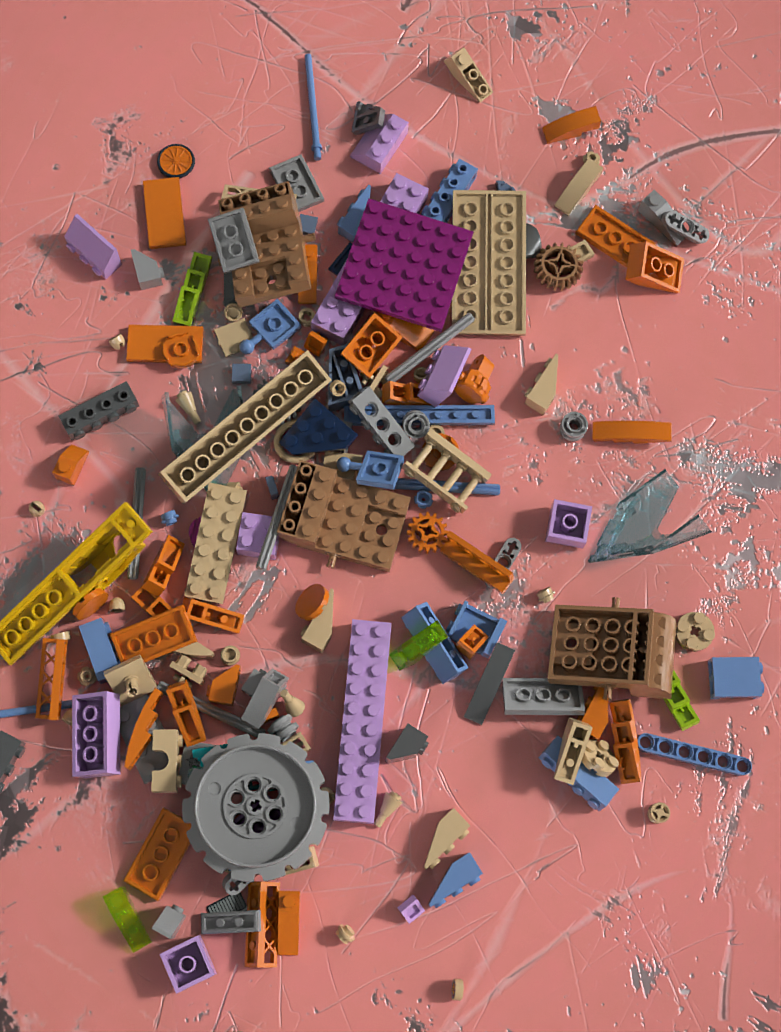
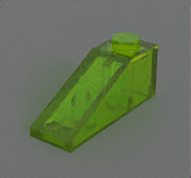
(418, 646)
(127, 918)

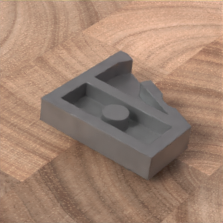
(367, 118)

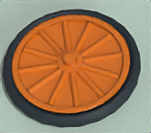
(175, 161)

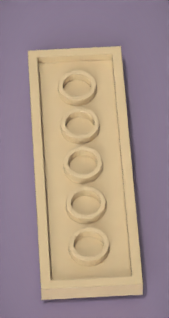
(215, 543)

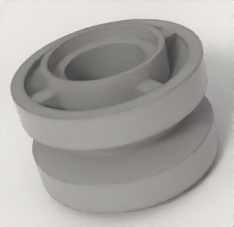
(577, 419)
(419, 432)
(283, 727)

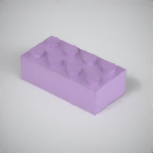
(96, 734)

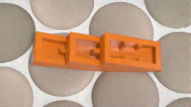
(632, 431)
(140, 737)
(626, 741)

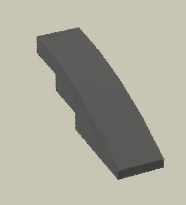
(489, 683)

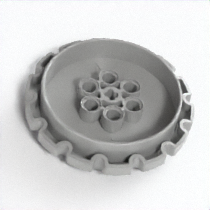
(283, 840)

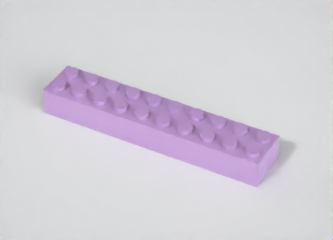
(339, 318)
(362, 722)

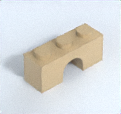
(167, 779)

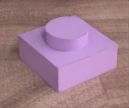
(411, 909)

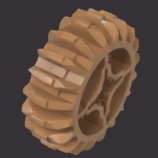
(571, 266)

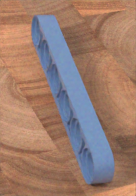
(694, 750)

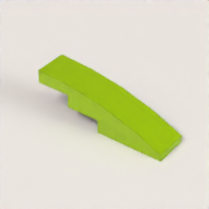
(192, 289)
(680, 706)

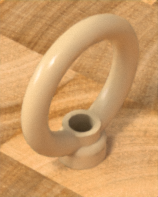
(278, 447)

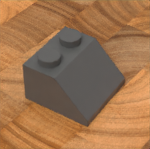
(408, 745)

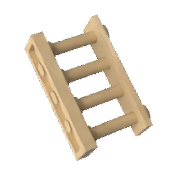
(463, 464)

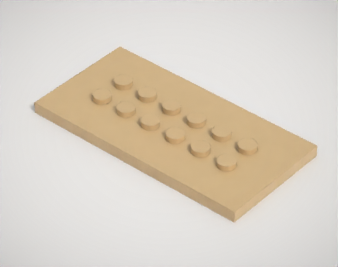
(495, 264)

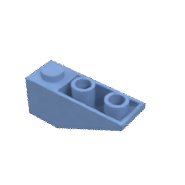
(349, 224)
(458, 875)

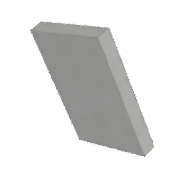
(301, 180)
(233, 240)

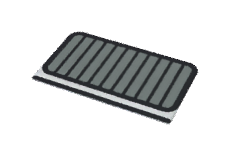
(228, 904)

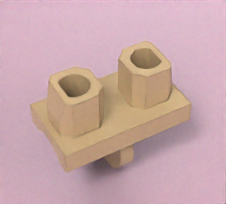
(379, 376)
(181, 666)

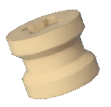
(662, 814)

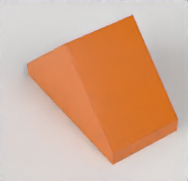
(471, 641)

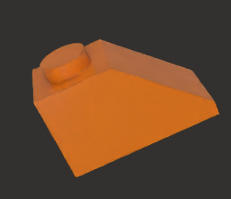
(70, 464)
(224, 687)

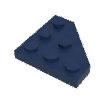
(317, 432)

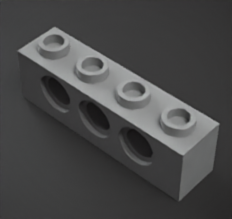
(379, 412)

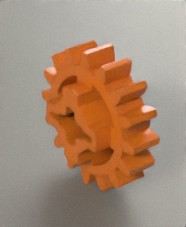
(434, 535)

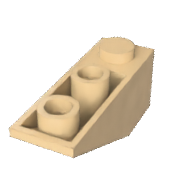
(468, 75)
(544, 391)
(320, 629)
(447, 831)

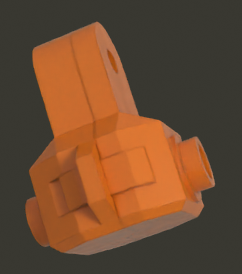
(474, 383)

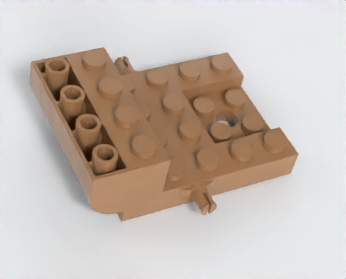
(278, 242)
(342, 517)
(613, 649)

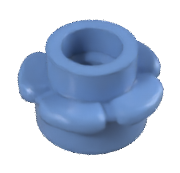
(428, 499)
(169, 518)

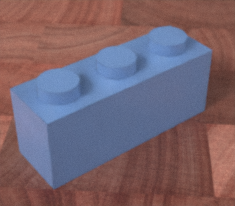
(99, 647)

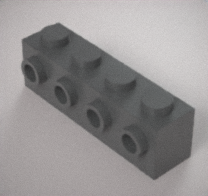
(98, 411)

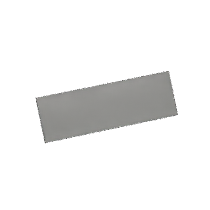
(231, 922)

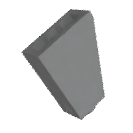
(264, 698)

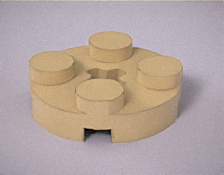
(699, 621)
(599, 758)

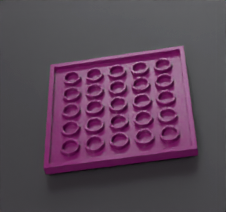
(404, 265)

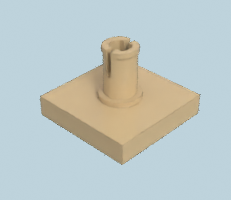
(130, 679)

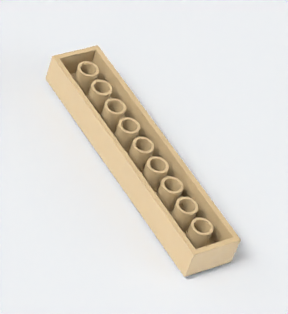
(244, 427)

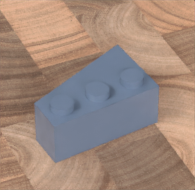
(344, 371)

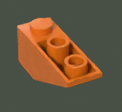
(596, 713)

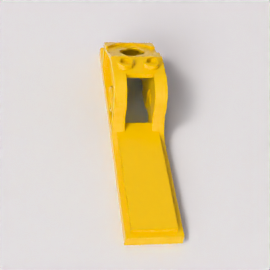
(59, 592)

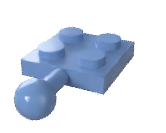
(273, 325)
(376, 470)

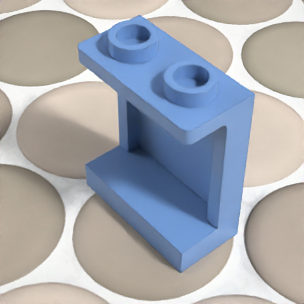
(467, 617)
(735, 677)

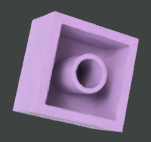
(568, 524)
(252, 535)
(188, 964)

